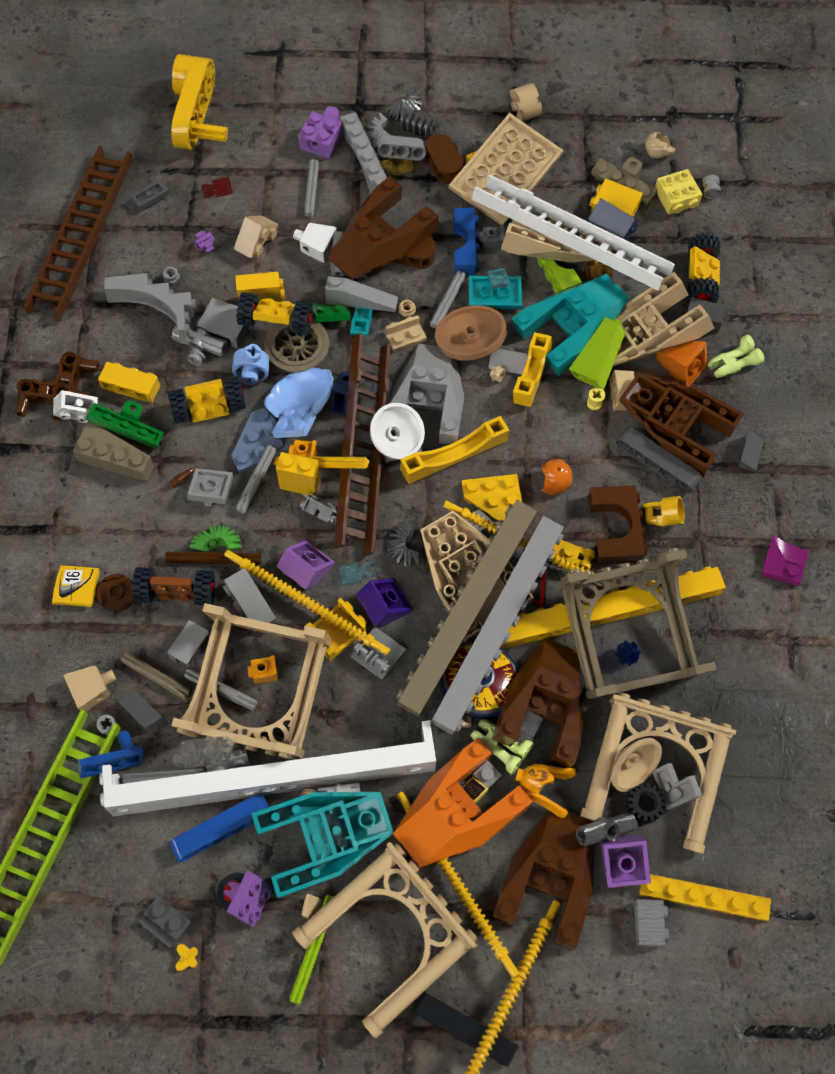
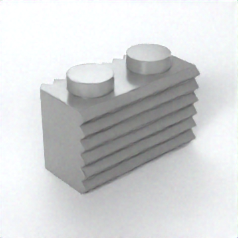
(650, 923)

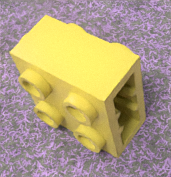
(678, 192)

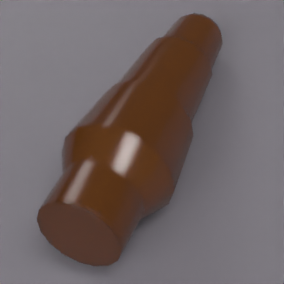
(180, 478)

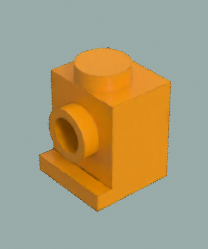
(304, 448)
(268, 674)

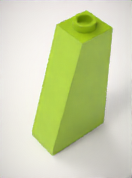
(599, 354)

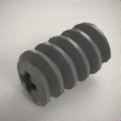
(417, 124)

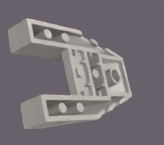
(434, 384)

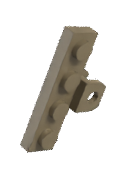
(626, 176)

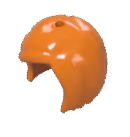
(557, 477)

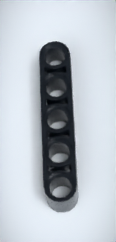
(462, 1027)

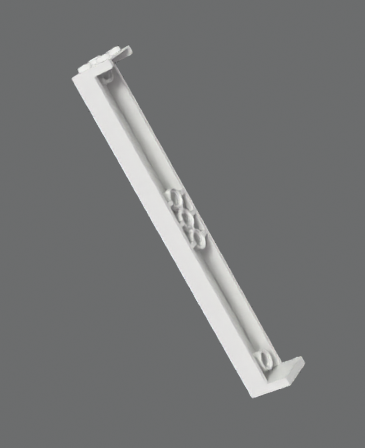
(267, 778)

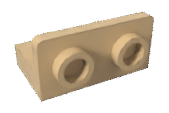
(405, 334)

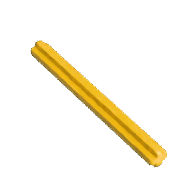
(337, 462)

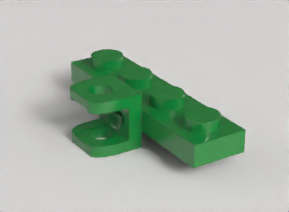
(125, 423)

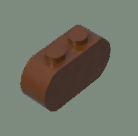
(443, 158)
(421, 256)

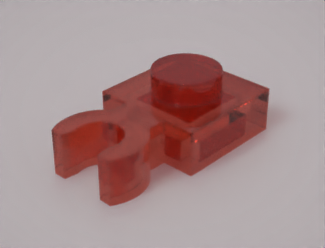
(220, 187)

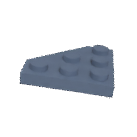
(255, 438)

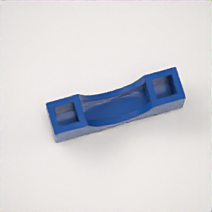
(464, 225)

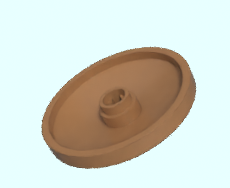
(470, 332)

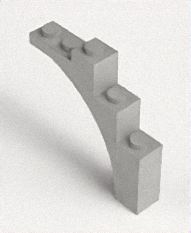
(141, 290)

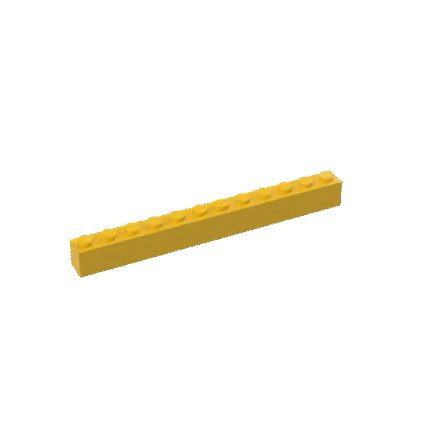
(613, 607)

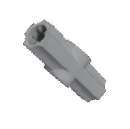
(202, 340)

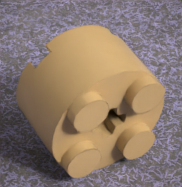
(526, 102)

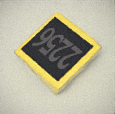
(475, 789)

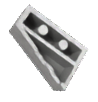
(247, 597)

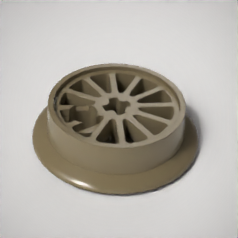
(296, 347)

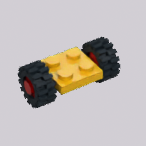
(704, 267)
(274, 312)
(206, 400)

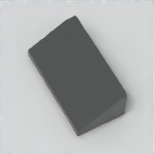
(750, 451)
(140, 710)

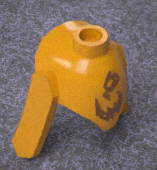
(537, 776)

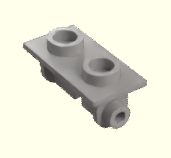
(313, 504)
(238, 759)

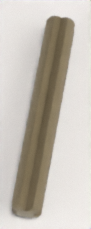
(155, 675)

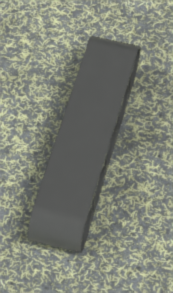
(659, 460)

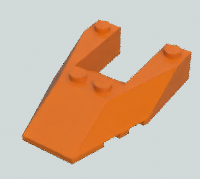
(447, 820)

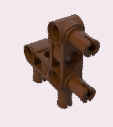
(45, 392)

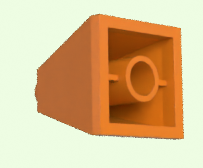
(685, 361)

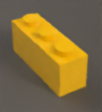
(129, 382)

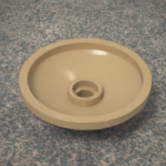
(636, 764)

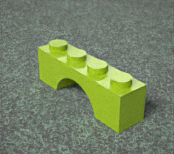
(560, 277)

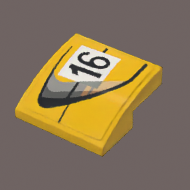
(75, 586)

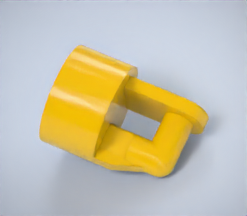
(671, 509)

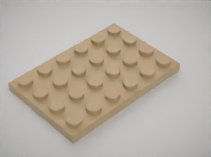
(510, 154)

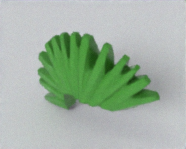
(216, 538)

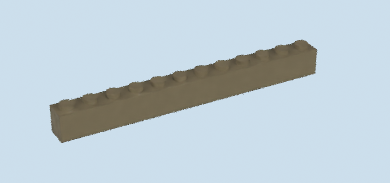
(465, 610)

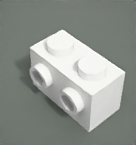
(72, 406)

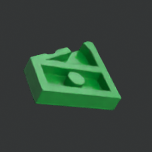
(330, 313)

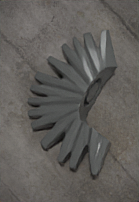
(411, 103)
(401, 543)

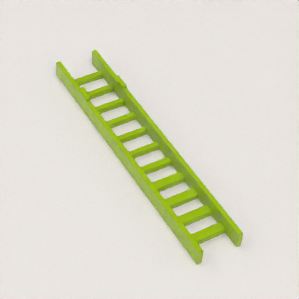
(47, 788)

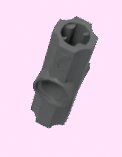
(606, 829)

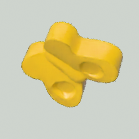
(187, 957)

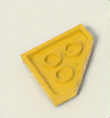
(492, 494)

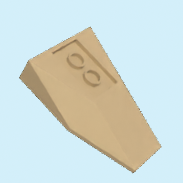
(452, 552)

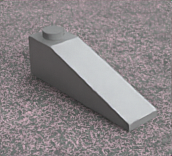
(356, 294)

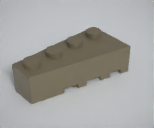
(111, 453)

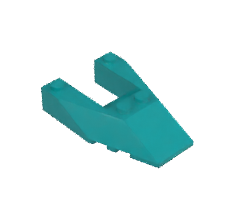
(577, 312)
(336, 830)

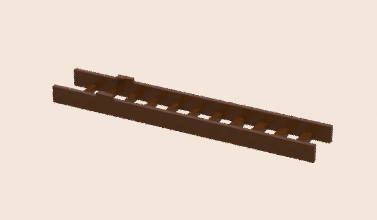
(80, 198)
(374, 465)

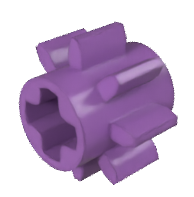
(204, 241)

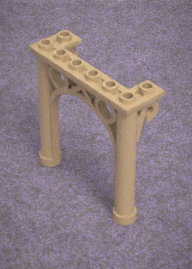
(709, 775)
(427, 971)

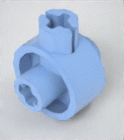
(250, 364)

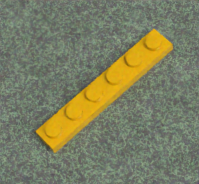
(707, 897)

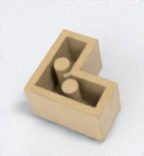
(253, 234)

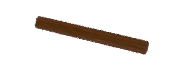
(208, 557)

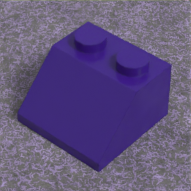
(383, 601)

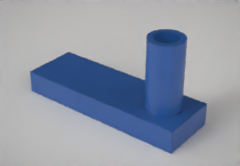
(120, 759)

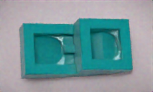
(361, 321)

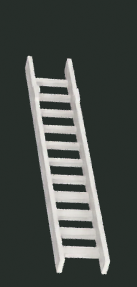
(577, 224)

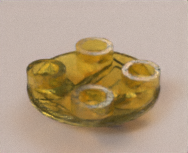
(396, 166)

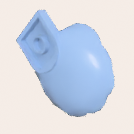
(298, 401)

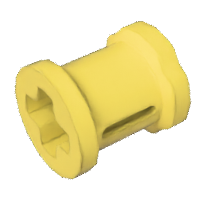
(596, 398)

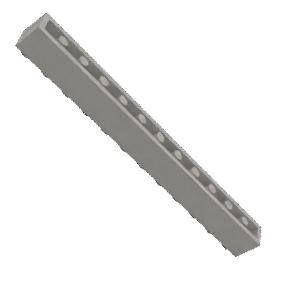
(496, 627)

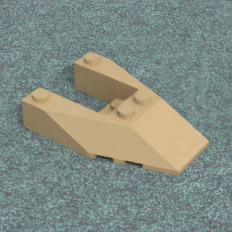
(535, 244)
(649, 332)

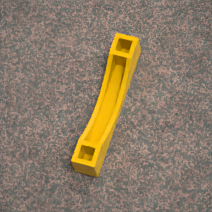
(429, 462)

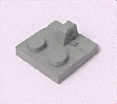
(210, 486)

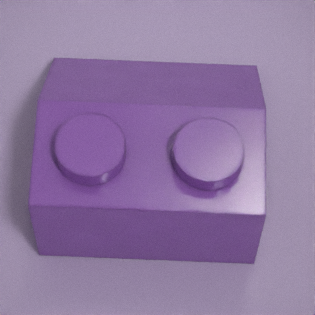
(304, 564)
(626, 861)

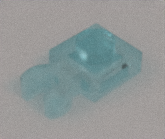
(352, 574)

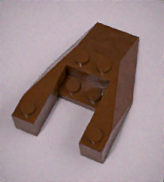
(372, 241)
(671, 409)
(552, 689)
(556, 866)

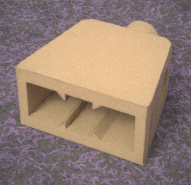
(89, 686)

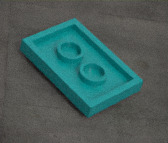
(500, 298)

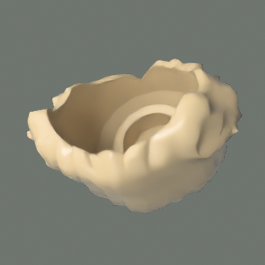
(658, 146)

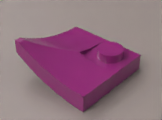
(784, 562)

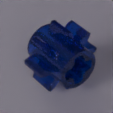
(627, 653)

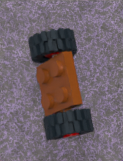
(168, 588)

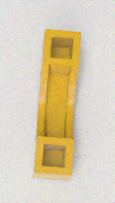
(536, 361)

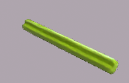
(307, 965)

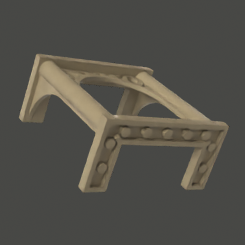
(667, 574)

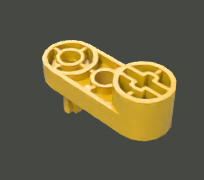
(194, 83)

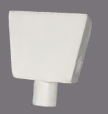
(316, 240)

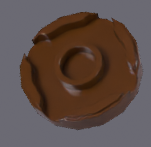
(115, 593)

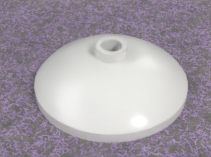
(407, 427)

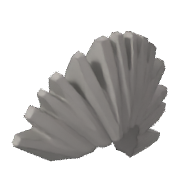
(377, 130)

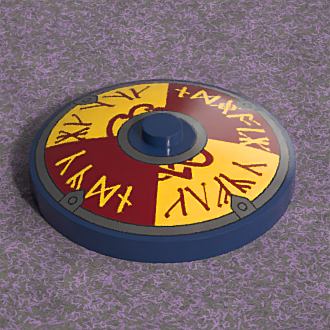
(494, 689)

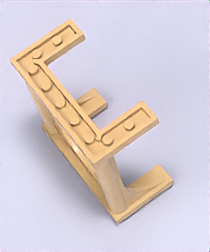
(196, 716)

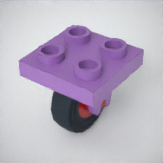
(243, 896)

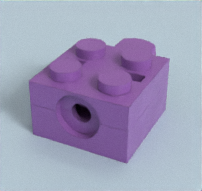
(321, 133)

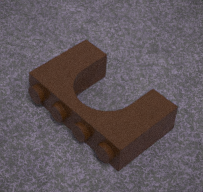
(625, 502)

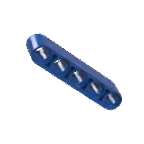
(216, 829)

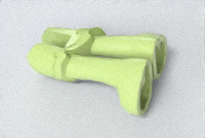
(729, 362)
(520, 749)

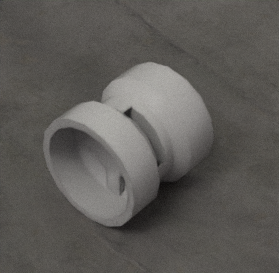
(711, 187)

